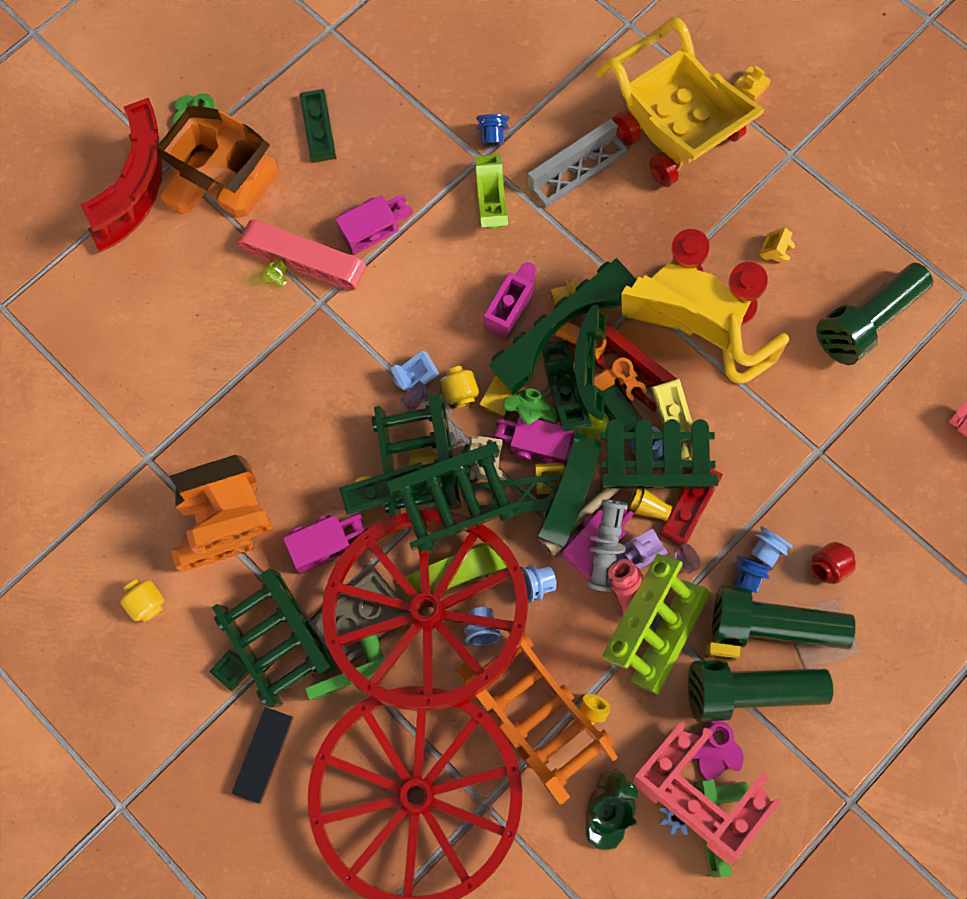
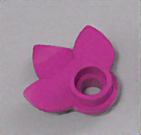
(715, 755)

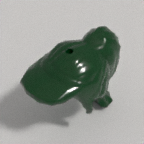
(616, 797)

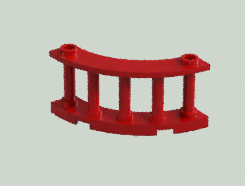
(127, 203)

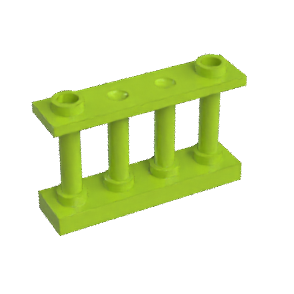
(672, 631)

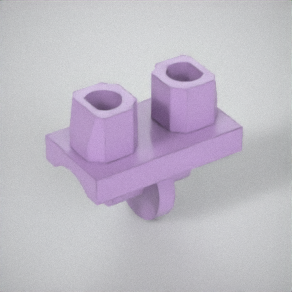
(643, 549)

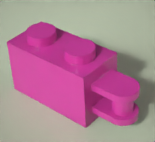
(372, 222)
(510, 302)
(536, 441)
(321, 541)
(577, 547)

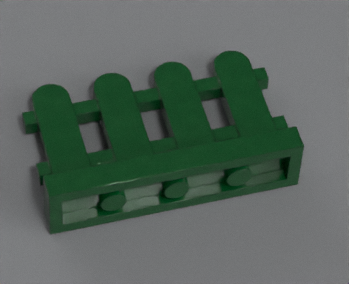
(672, 465)

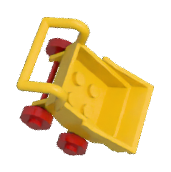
(678, 105)
(701, 304)

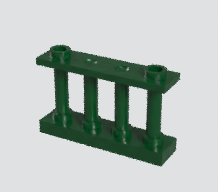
(438, 439)
(458, 468)
(302, 635)

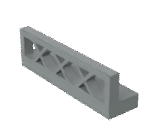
(570, 157)

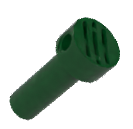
(852, 331)
(739, 617)
(717, 690)

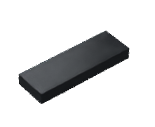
(262, 755)

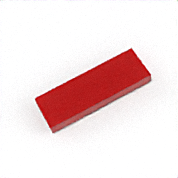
(687, 513)

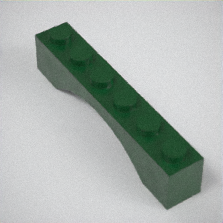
(518, 363)

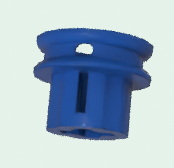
(492, 128)
(750, 573)

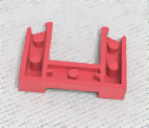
(725, 833)

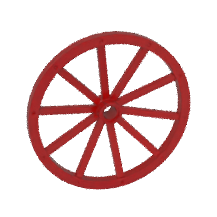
(428, 700)
(318, 820)

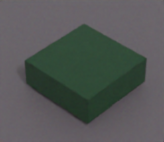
(230, 670)

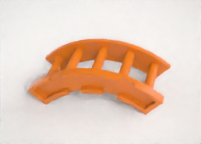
(517, 732)

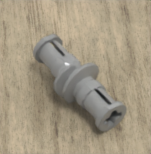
(607, 544)

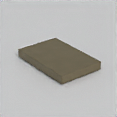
(358, 613)

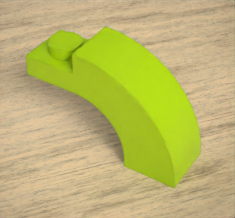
(491, 191)

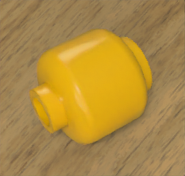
(459, 387)
(142, 600)

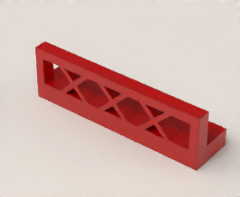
(641, 362)

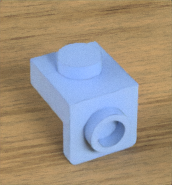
(416, 369)

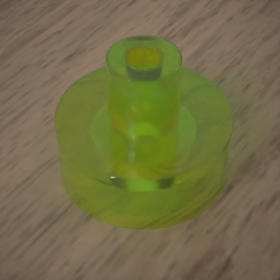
(274, 272)
(597, 427)

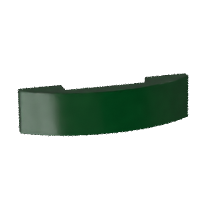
(592, 329)
(563, 387)
(571, 490)

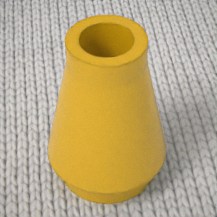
(648, 505)

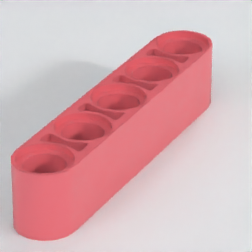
(302, 254)

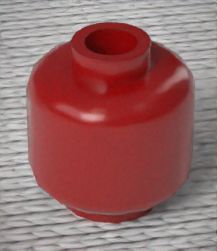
(833, 563)

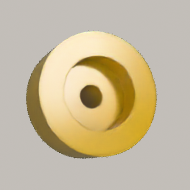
(594, 708)

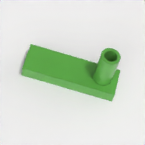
(374, 658)
(720, 795)

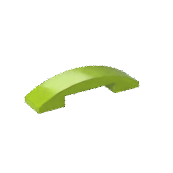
(477, 564)

